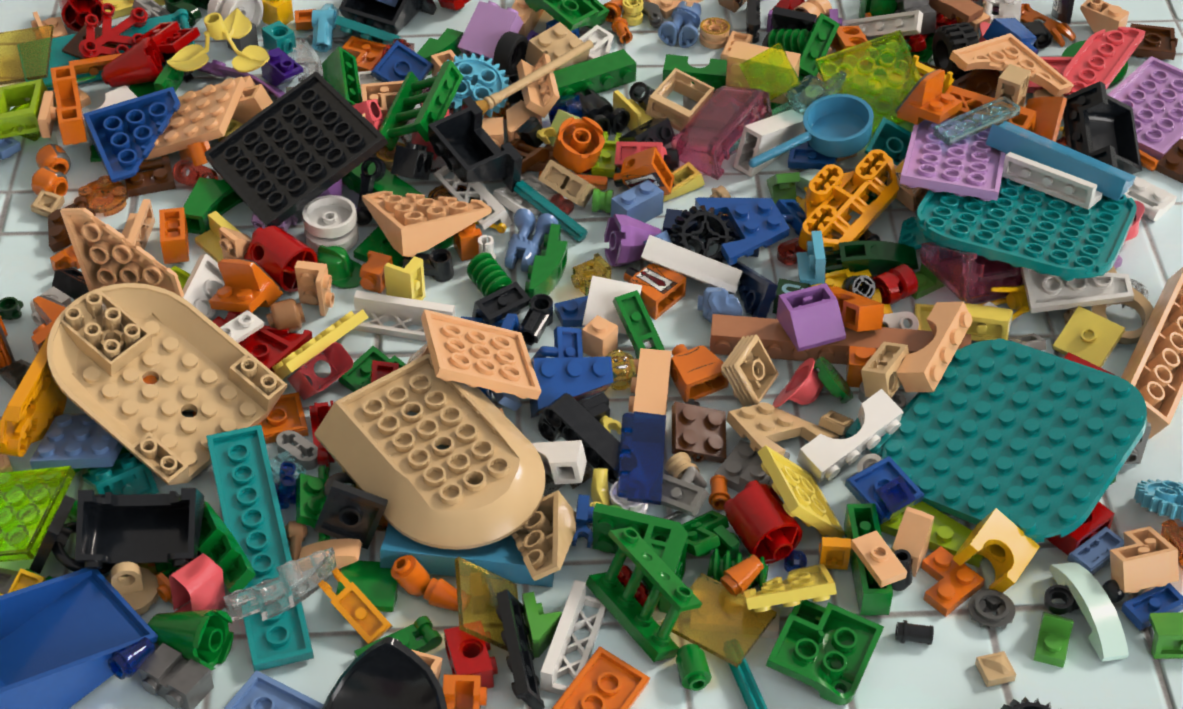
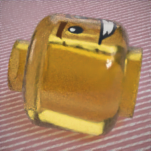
(623, 369)

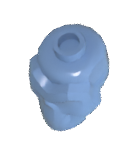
(718, 301)

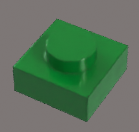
(728, 541)

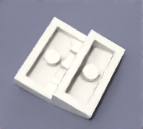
(514, 202)
(600, 299)

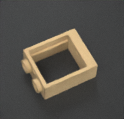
(679, 117)

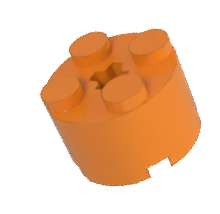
(578, 144)

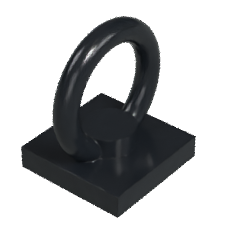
(790, 19)
(349, 511)
(56, 539)

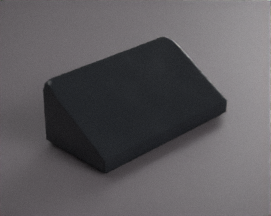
(70, 282)

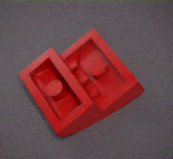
(170, 36)

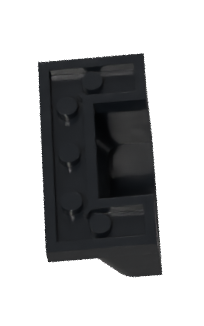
(385, 16)
(1102, 128)
(471, 150)

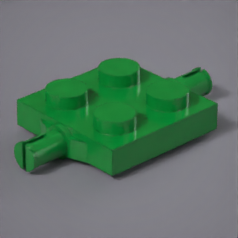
(311, 498)

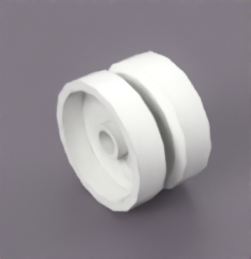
(250, 8)
(330, 222)

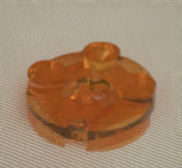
(103, 187)

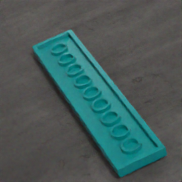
(256, 522)

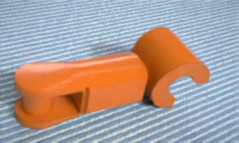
(195, 153)

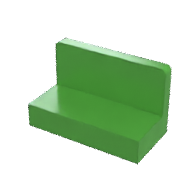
(1167, 635)

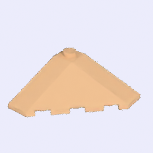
(420, 223)
(111, 258)

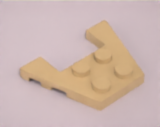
(767, 424)

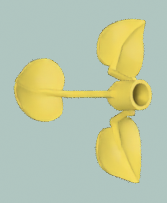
(234, 26)

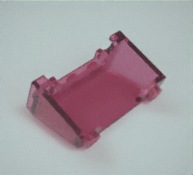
(718, 126)
(969, 274)

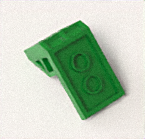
(663, 535)

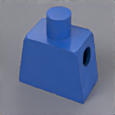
(1004, 26)

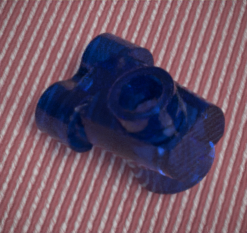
(287, 485)

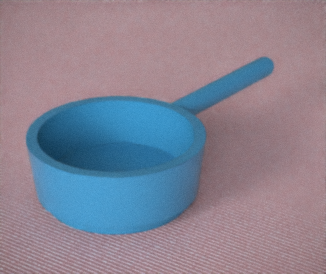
(833, 127)

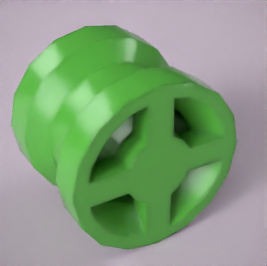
(602, 200)

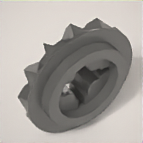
(993, 600)

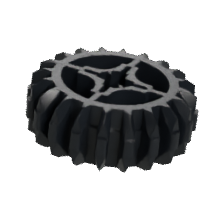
(704, 219)

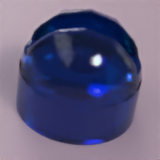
(789, 560)

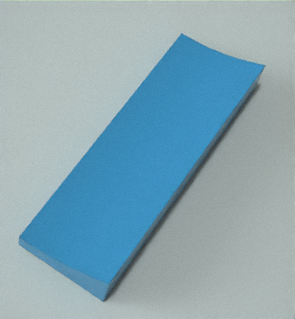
(1014, 139)
(499, 558)

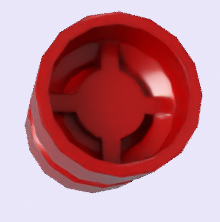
(896, 284)

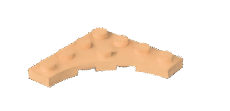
(1006, 50)

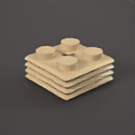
(749, 370)

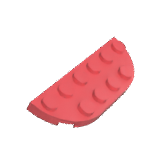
(1102, 57)

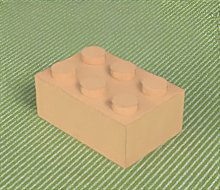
(744, 51)

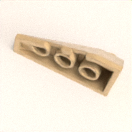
(547, 536)

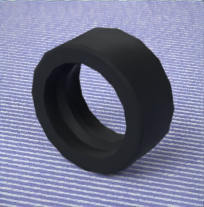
(510, 51)

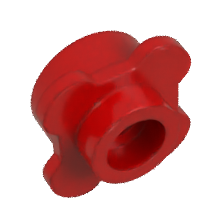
(324, 456)

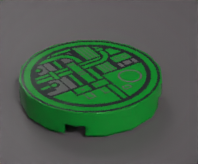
(833, 380)

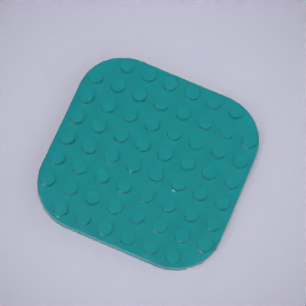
(1030, 229)
(1019, 437)

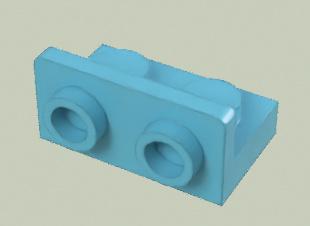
(812, 263)

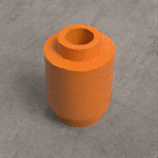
(410, 575)

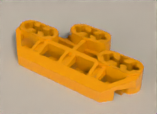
(836, 194)
(31, 408)

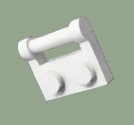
(1154, 199)

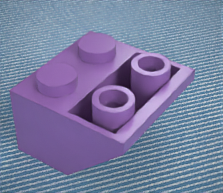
(811, 317)

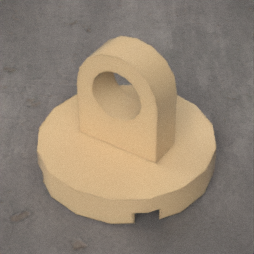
(135, 585)

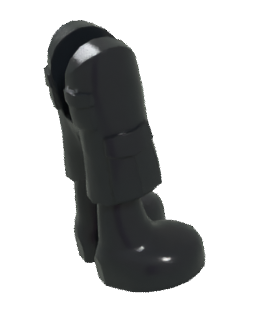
(602, 112)

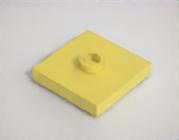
(1089, 337)

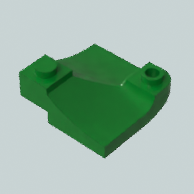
(573, 13)
(825, 649)

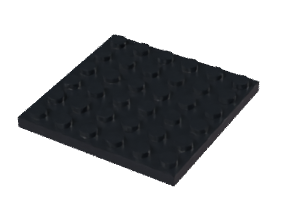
(294, 150)

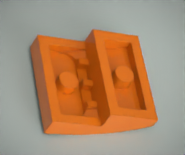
(1048, 115)

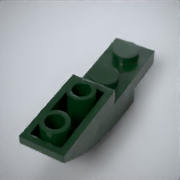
(870, 255)

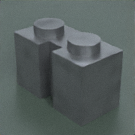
(175, 678)

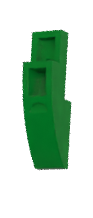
(549, 266)

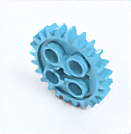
(480, 81)
(1161, 497)

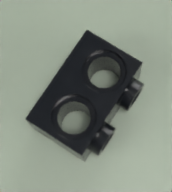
(412, 161)

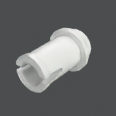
(486, 247)

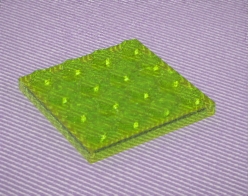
(875, 71)
(28, 507)

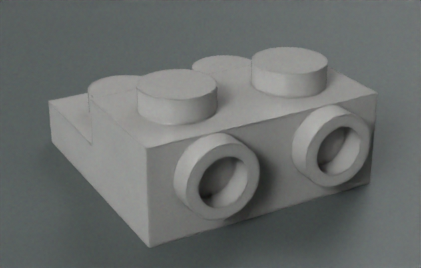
(744, 466)

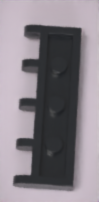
(520, 656)

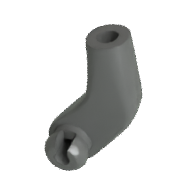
(653, 12)

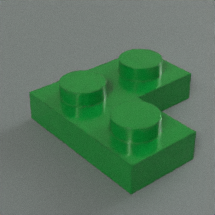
(700, 532)

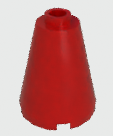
(135, 66)

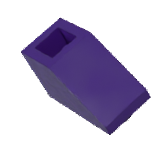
(280, 68)

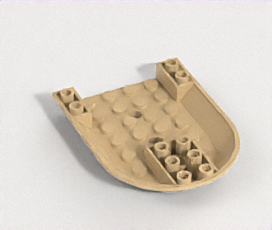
(137, 330)
(438, 497)

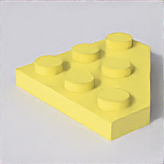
(801, 584)

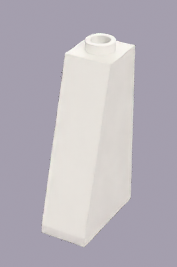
(765, 135)

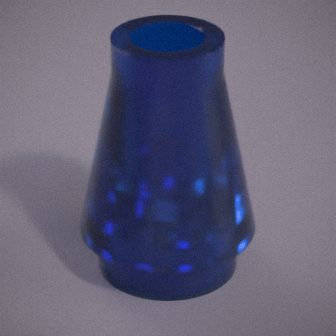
(130, 658)

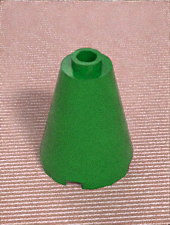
(195, 634)

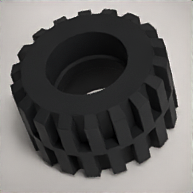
(951, 38)

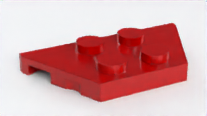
(273, 345)

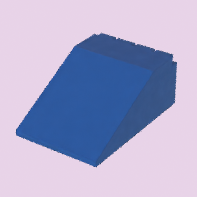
(61, 639)

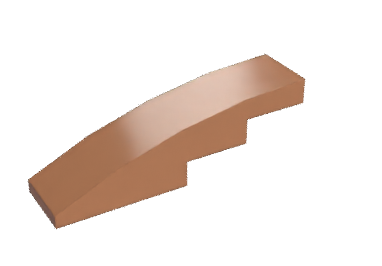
(964, 9)

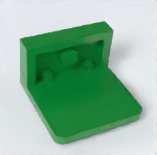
(167, 78)

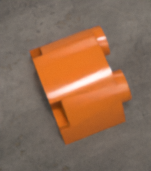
(464, 692)

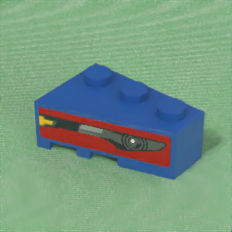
(570, 375)

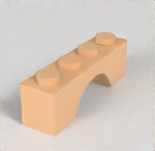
(925, 367)

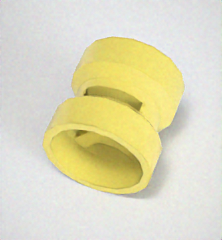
(632, 11)

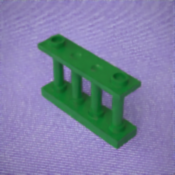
(434, 104)
(624, 606)

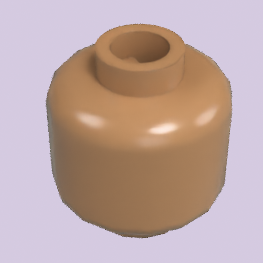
(286, 315)

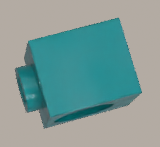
(279, 36)

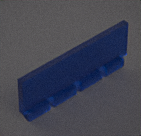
(641, 457)

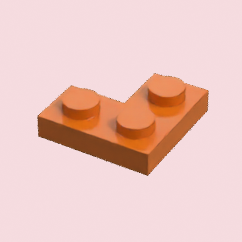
(366, 52)
(954, 581)

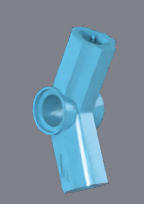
(323, 24)

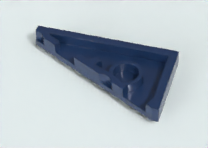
(755, 291)

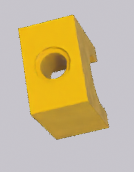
(1002, 545)

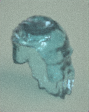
(813, 89)

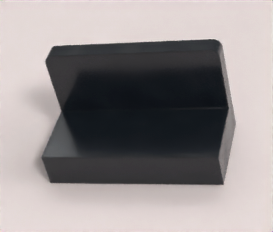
(498, 304)

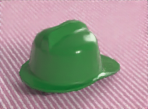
(343, 270)

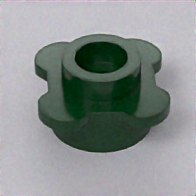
(10, 308)

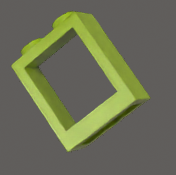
(16, 95)

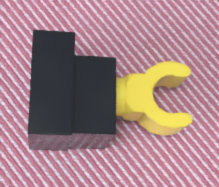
(534, 133)
(599, 409)

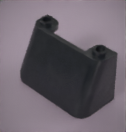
(138, 528)

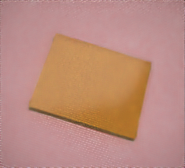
(25, 54)
(479, 600)
(722, 622)

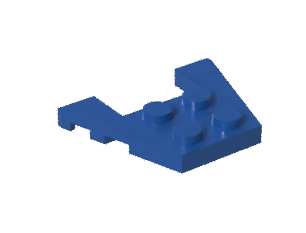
(755, 221)

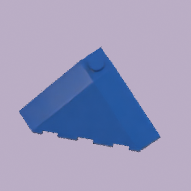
(127, 130)

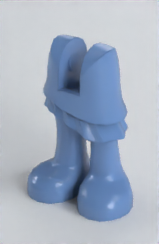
(682, 16)
(519, 245)

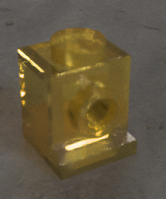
(583, 273)

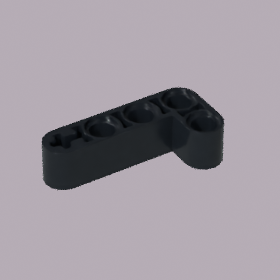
(573, 422)

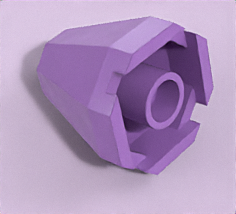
(626, 239)

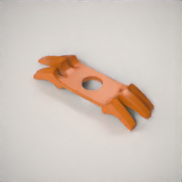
(1053, 26)

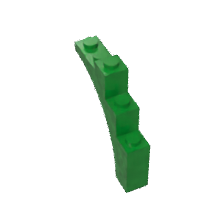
(205, 198)

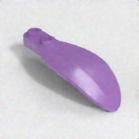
(219, 69)

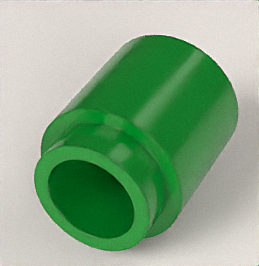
(693, 667)

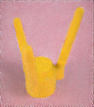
(1015, 299)

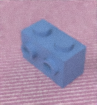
(639, 202)

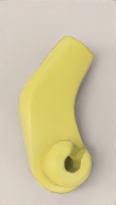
(600, 487)

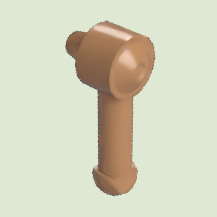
(296, 535)

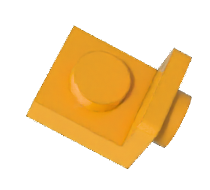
(835, 552)

